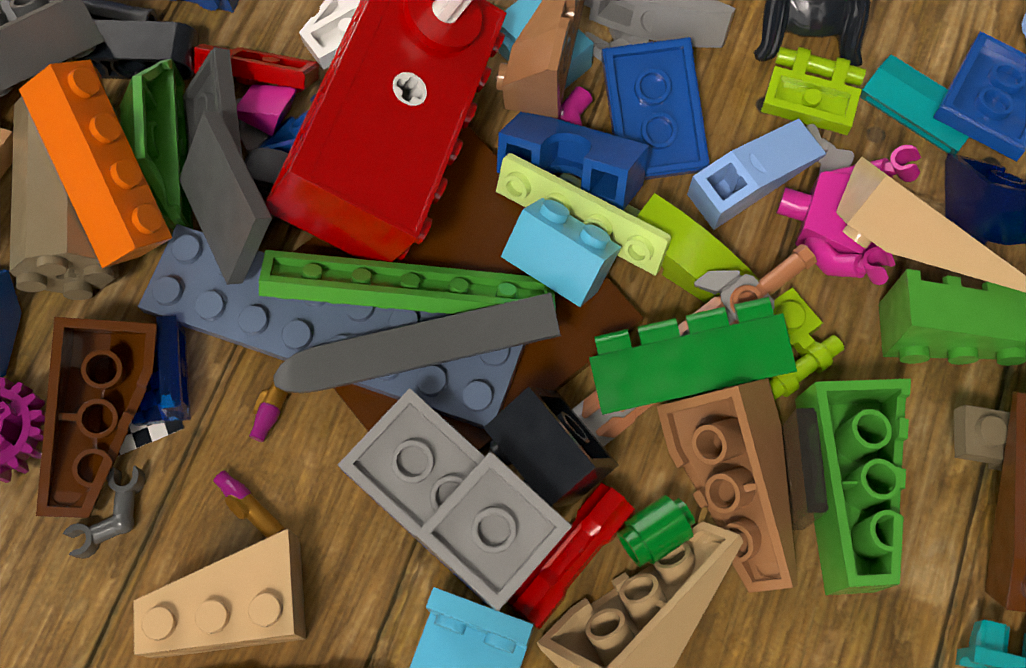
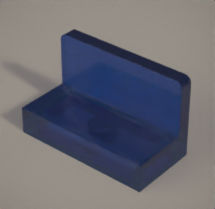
(168, 390)

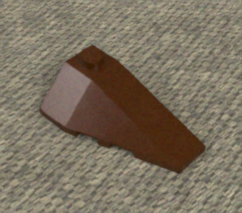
(92, 398)
(1008, 549)

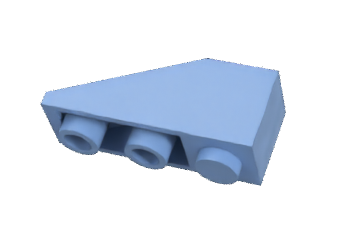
(753, 172)

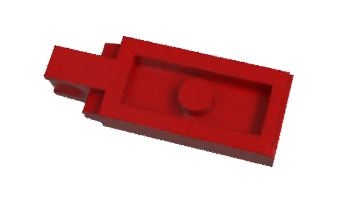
(258, 67)

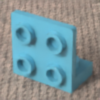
(470, 635)

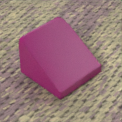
(265, 106)

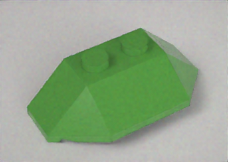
(157, 135)

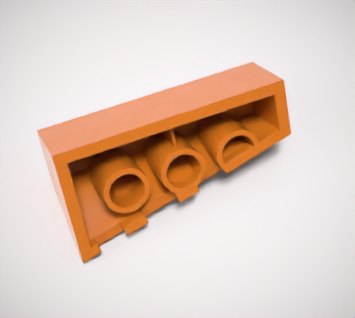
(95, 161)

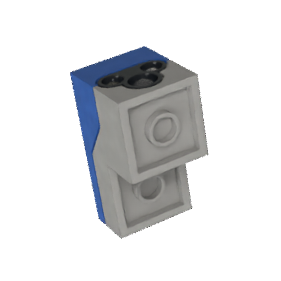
(455, 499)

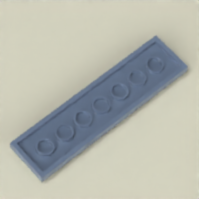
(195, 291)

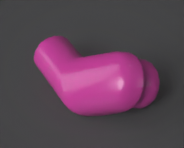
(575, 105)

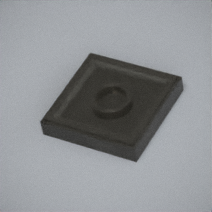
(804, 468)

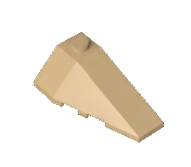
(904, 225)
(648, 615)

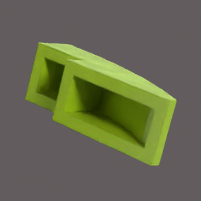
(691, 248)

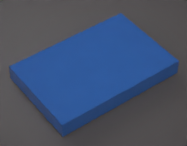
(989, 97)
(658, 104)

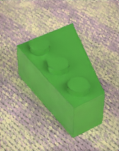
(952, 321)

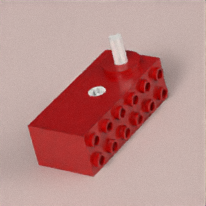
(387, 124)

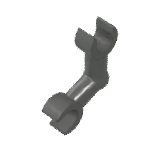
(119, 523)

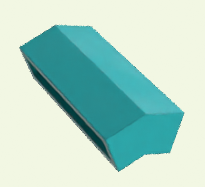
(912, 101)

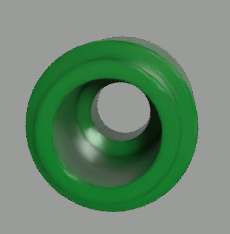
(657, 530)

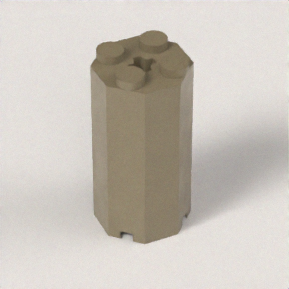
(46, 235)

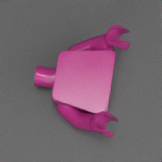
(823, 227)

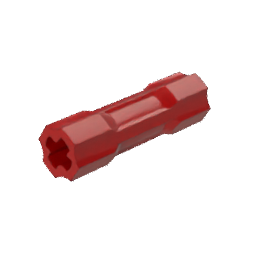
(592, 529)

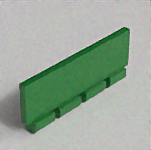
(703, 361)

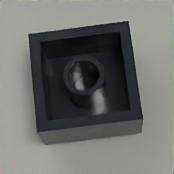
(549, 447)

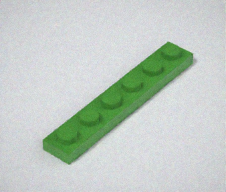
(390, 283)

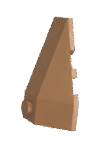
(541, 59)

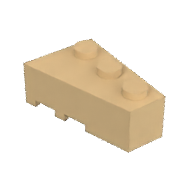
(227, 605)

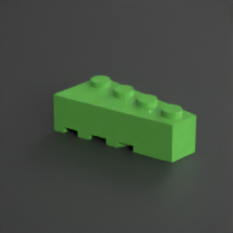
(862, 463)

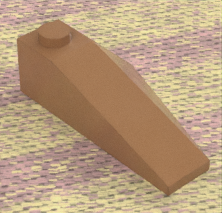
(737, 464)

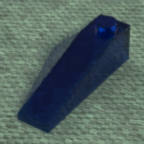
(985, 200)

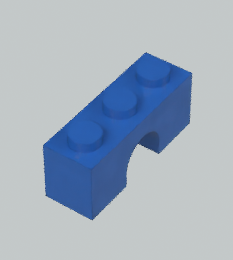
(607, 163)

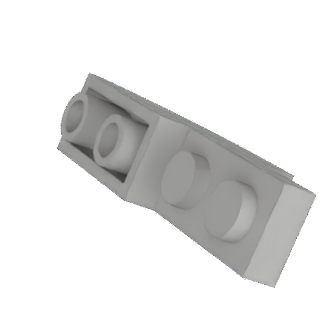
(663, 20)

